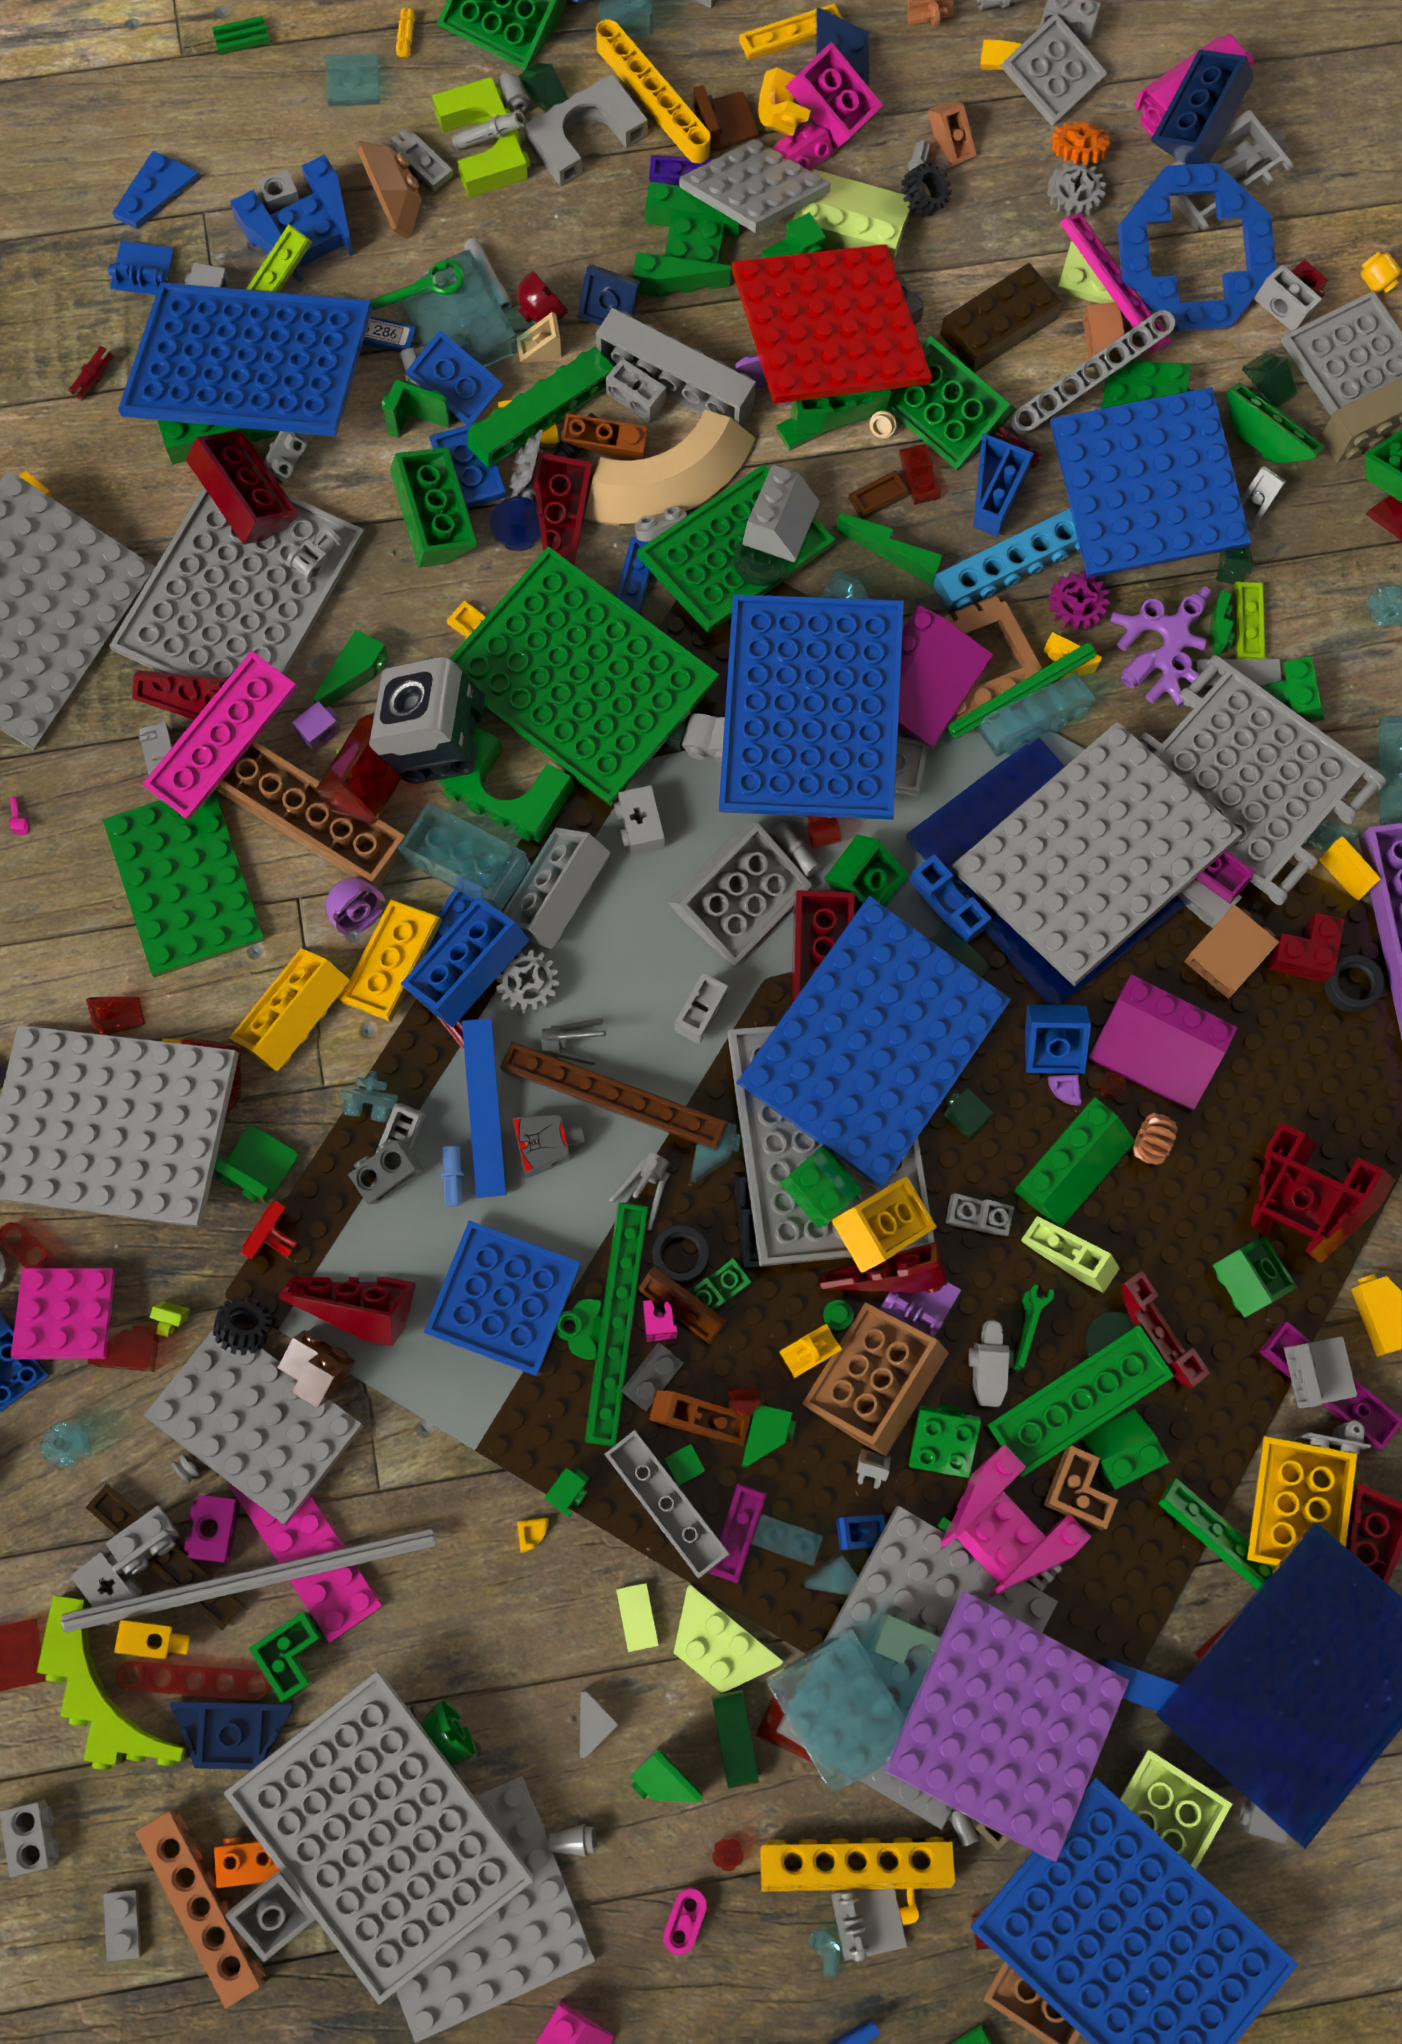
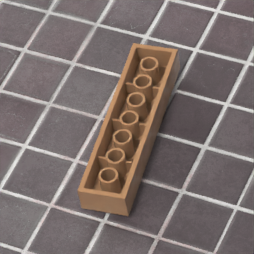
(289, 803)

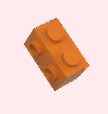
(242, 1863)

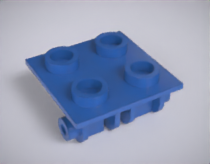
(140, 267)

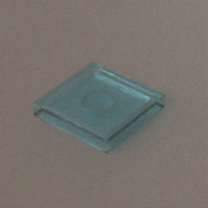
(353, 80)

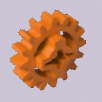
(1080, 142)

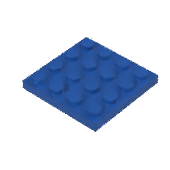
(502, 1298)

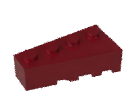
(1375, 1530)

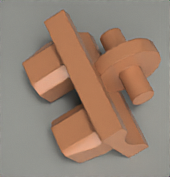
(928, 10)

